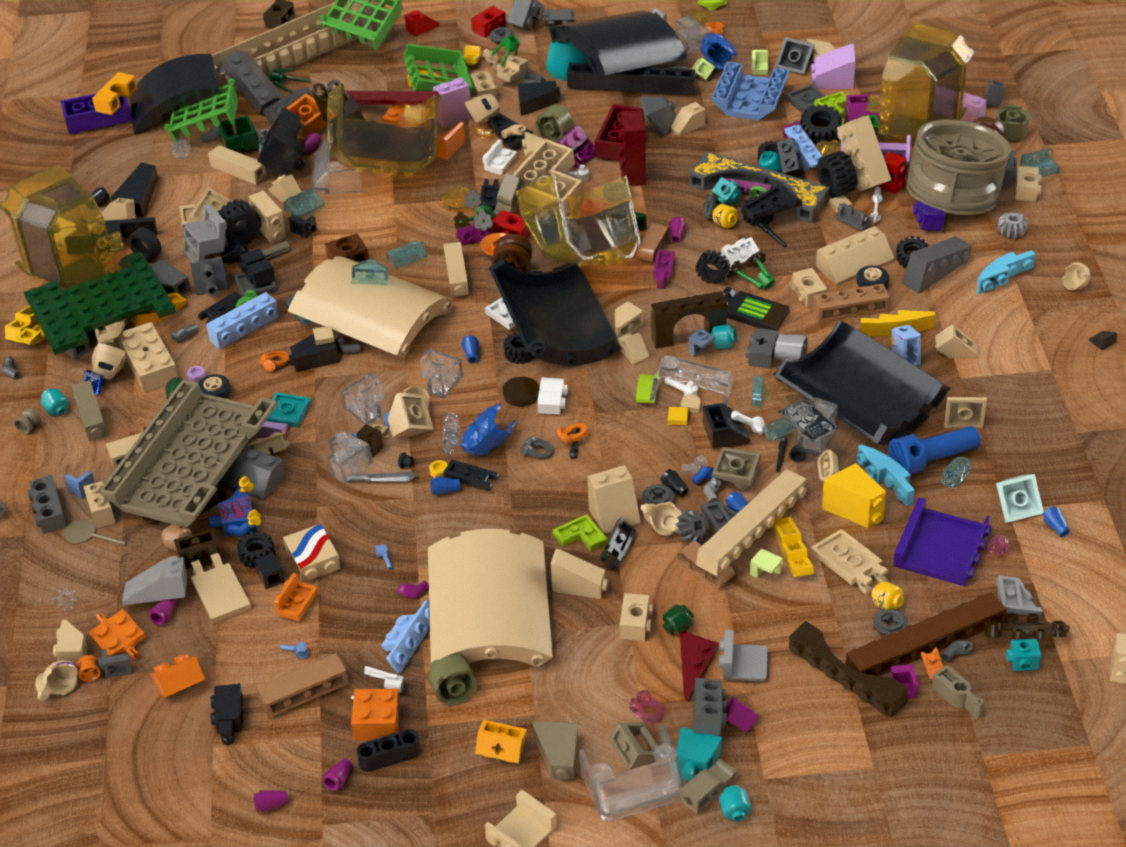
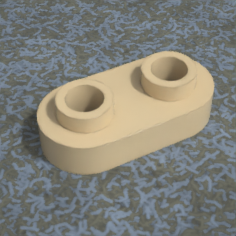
(827, 464)

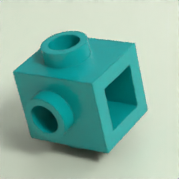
(727, 191)
(1024, 654)

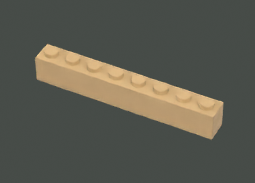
(751, 522)

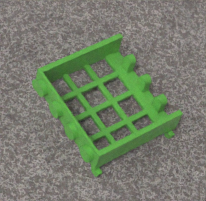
(363, 33)
(434, 55)
(227, 95)

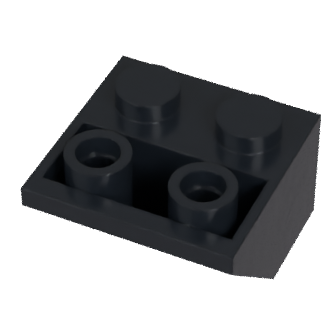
(722, 428)

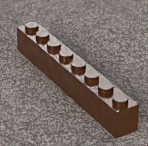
(931, 633)

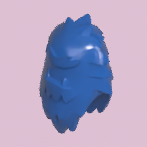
(717, 50)
(484, 434)

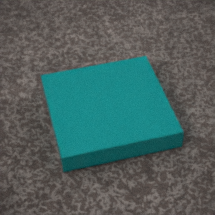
(289, 409)

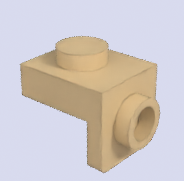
(185, 211)

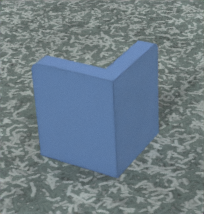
(75, 485)

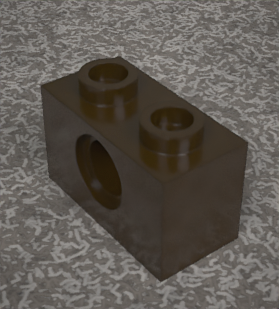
(279, 13)
(197, 547)

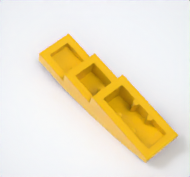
(882, 327)
(792, 547)

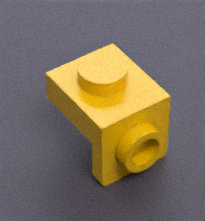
(472, 55)

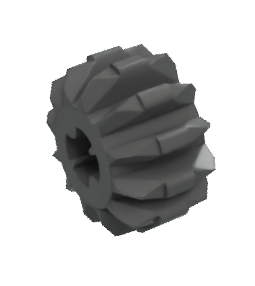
(692, 526)

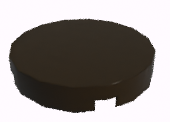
(520, 391)

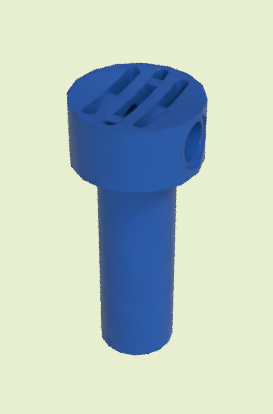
(915, 453)

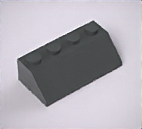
(251, 80)
(258, 466)

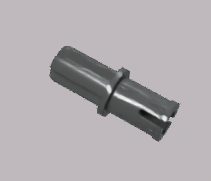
(709, 205)

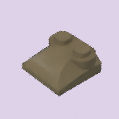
(737, 467)

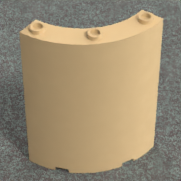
(371, 313)
(489, 597)

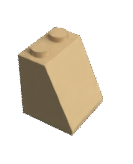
(611, 498)

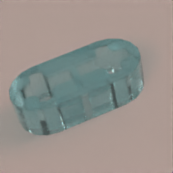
(757, 390)
(778, 429)
(959, 473)

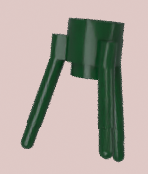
(278, 76)

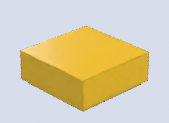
(677, 416)

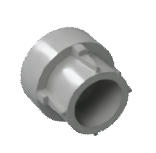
(790, 347)

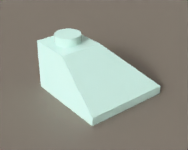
(1019, 497)

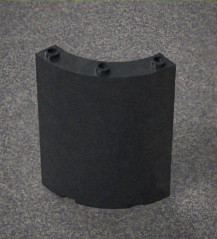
(622, 41)
(556, 314)
(868, 382)

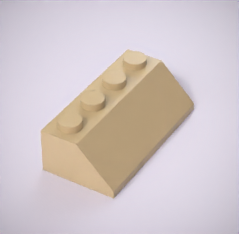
(846, 257)

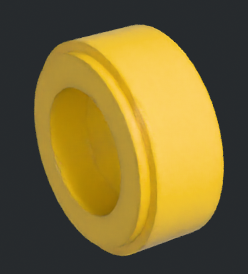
(437, 468)

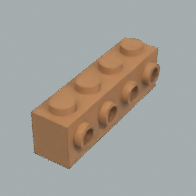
(851, 302)
(302, 685)

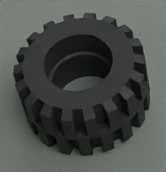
(821, 116)
(837, 173)
(248, 221)

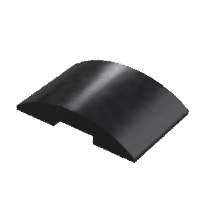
(171, 85)

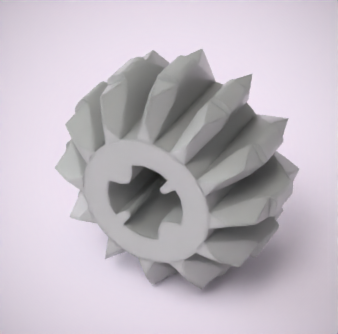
(1012, 225)

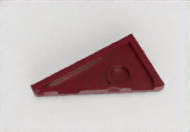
(695, 659)

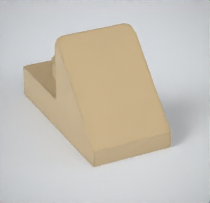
(634, 348)

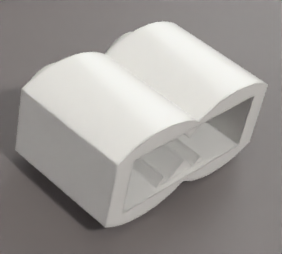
(551, 396)

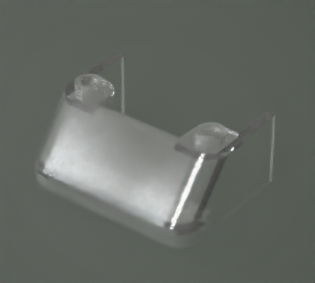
(330, 176)
(701, 375)
(637, 788)

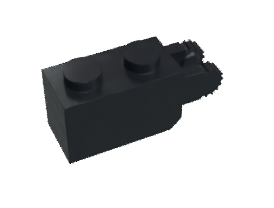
(227, 711)

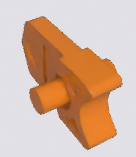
(932, 662)

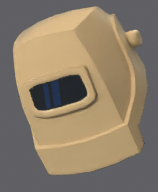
(483, 108)
(107, 360)

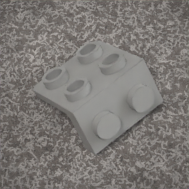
(742, 661)

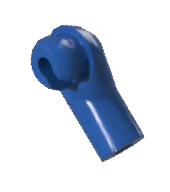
(703, 473)

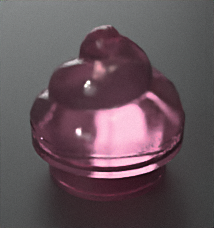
(998, 545)

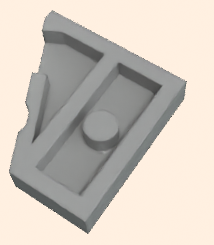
(1015, 596)

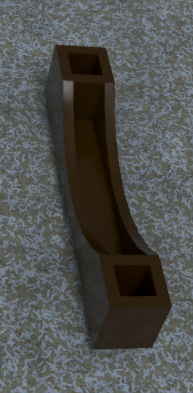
(881, 692)

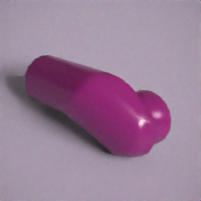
(413, 591)

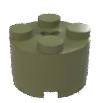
(1014, 121)
(554, 122)
(452, 679)

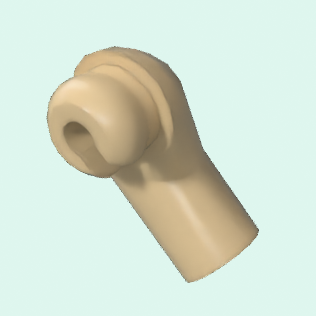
(514, 130)

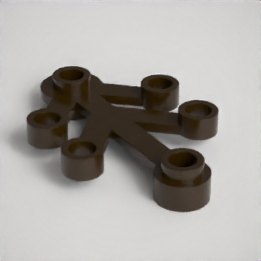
(1022, 629)

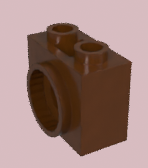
(348, 247)

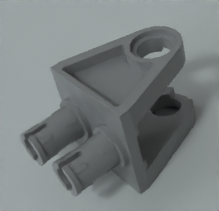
(209, 276)

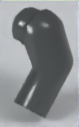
(211, 135)
(182, 334)
(345, 348)
(9, 368)
(957, 648)

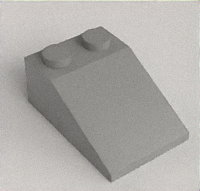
(158, 583)

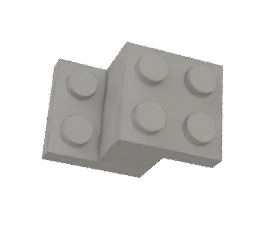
(204, 236)

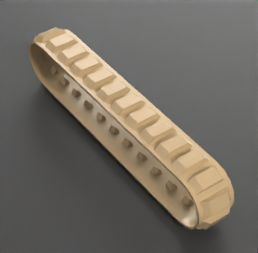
(289, 43)

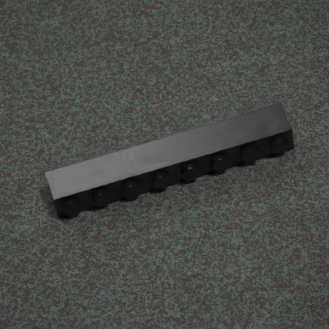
(639, 80)

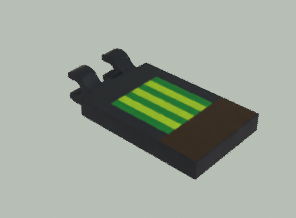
(754, 310)

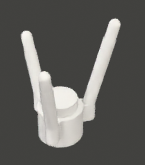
(392, 681)

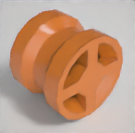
(88, 668)

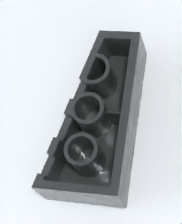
(935, 262)

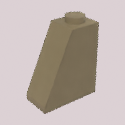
(89, 410)
(557, 747)

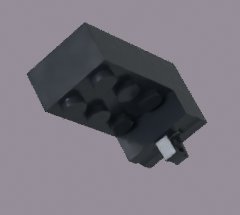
(280, 148)

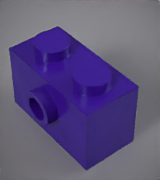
(928, 216)

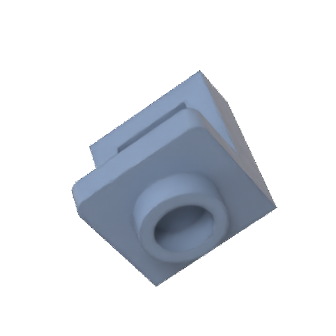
(699, 341)

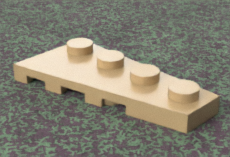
(107, 333)

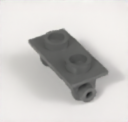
(553, 17)
(856, 219)

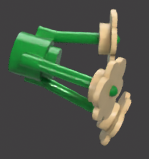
(511, 44)

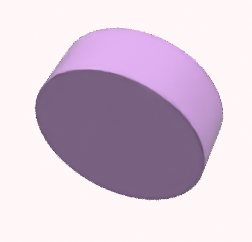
(196, 373)

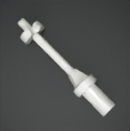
(876, 198)

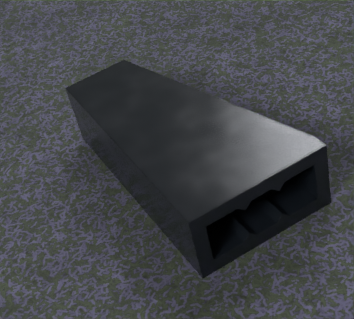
(139, 187)

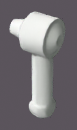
(581, 174)
(689, 389)
(756, 423)

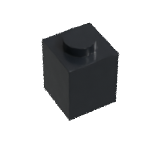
(269, 571)

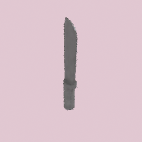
(384, 477)

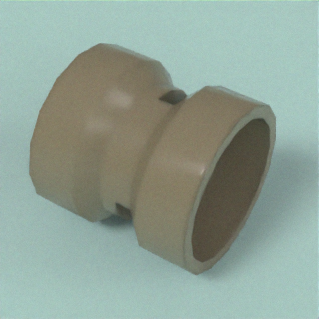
(27, 420)

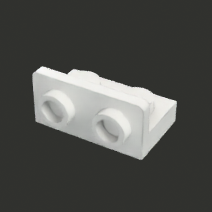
(498, 158)
(740, 251)

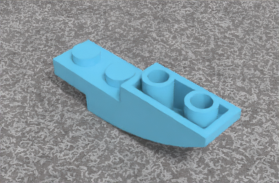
(1002, 268)
(886, 470)

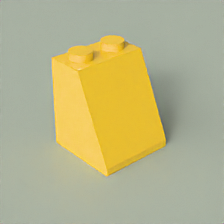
(854, 496)

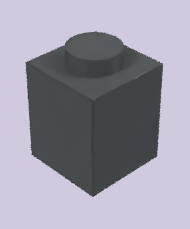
(994, 92)

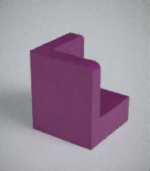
(906, 676)
(740, 714)

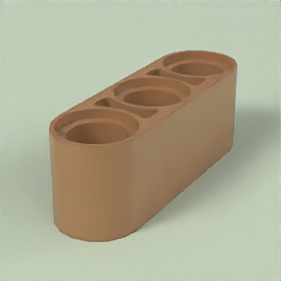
(652, 241)
(688, 559)

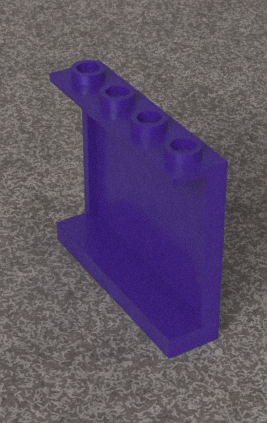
(941, 545)

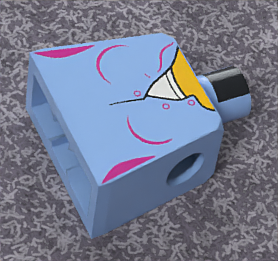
(907, 340)

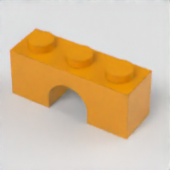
(107, 98)

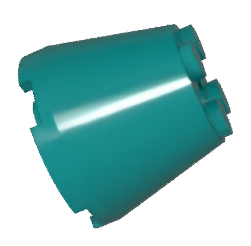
(560, 56)

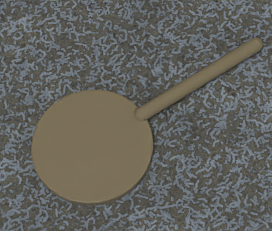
(84, 530)

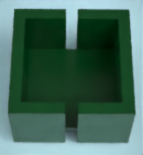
(246, 135)

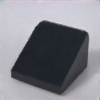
(1104, 339)

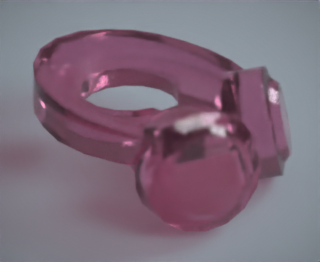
(644, 698)

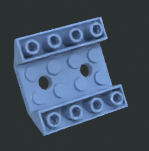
(748, 95)

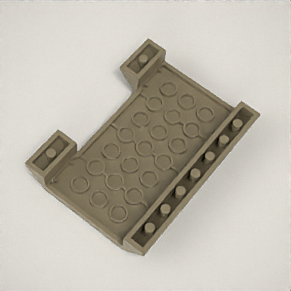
(183, 454)

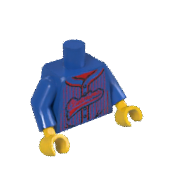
(237, 513)

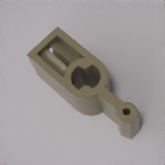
(507, 194)
(956, 691)
(706, 786)

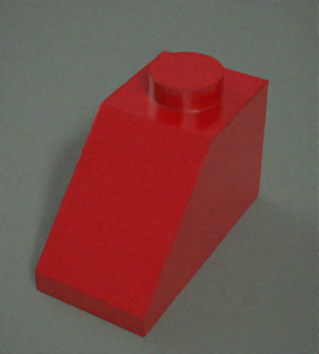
(419, 23)

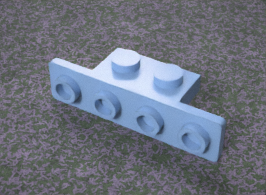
(809, 153)
(406, 637)

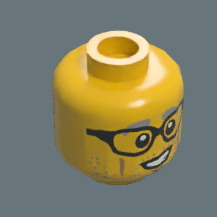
(725, 216)
(887, 596)

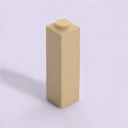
(237, 164)
(456, 269)

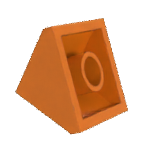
(450, 141)

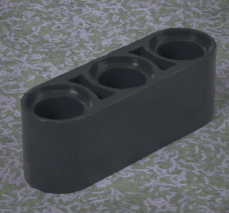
(388, 750)

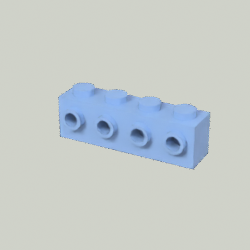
(242, 320)

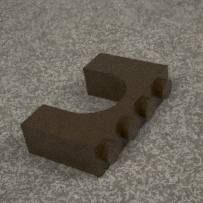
(667, 313)

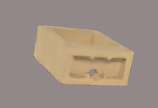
(270, 215)

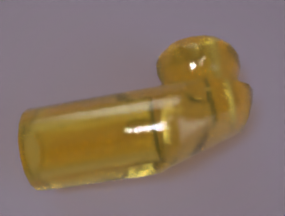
(481, 132)

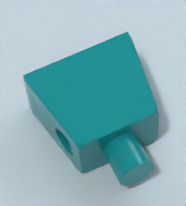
(697, 752)

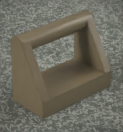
(629, 748)

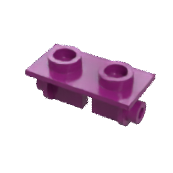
(471, 234)

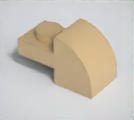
(514, 70)

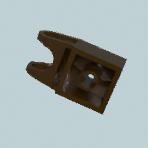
(351, 109)

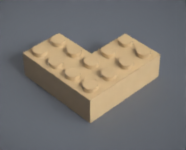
(550, 160)

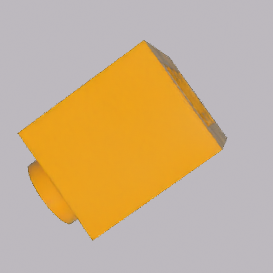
(500, 741)

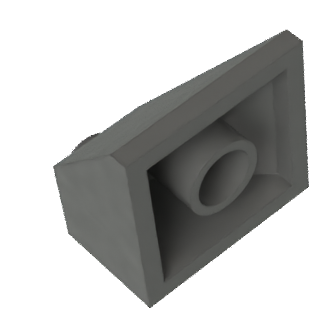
(794, 55)
(659, 112)

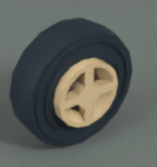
(872, 275)
(215, 385)

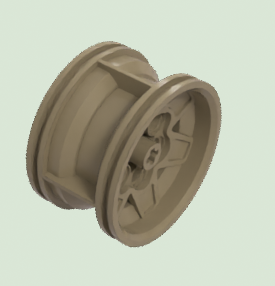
(958, 166)

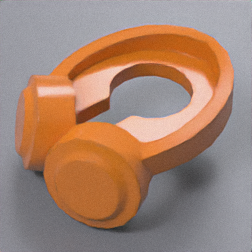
(715, 27)
(269, 364)
(563, 433)

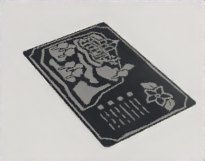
(808, 419)

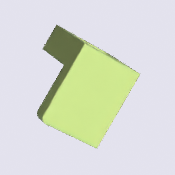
(759, 62)
(703, 68)
(765, 562)

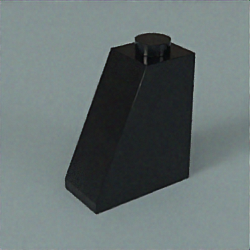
(537, 96)
(308, 355)

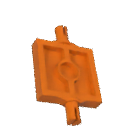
(117, 634)

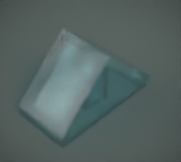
(370, 273)

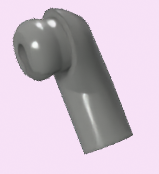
(711, 489)

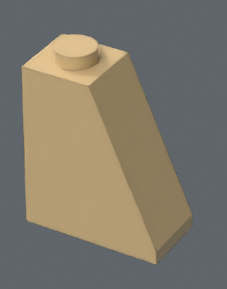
(576, 576)

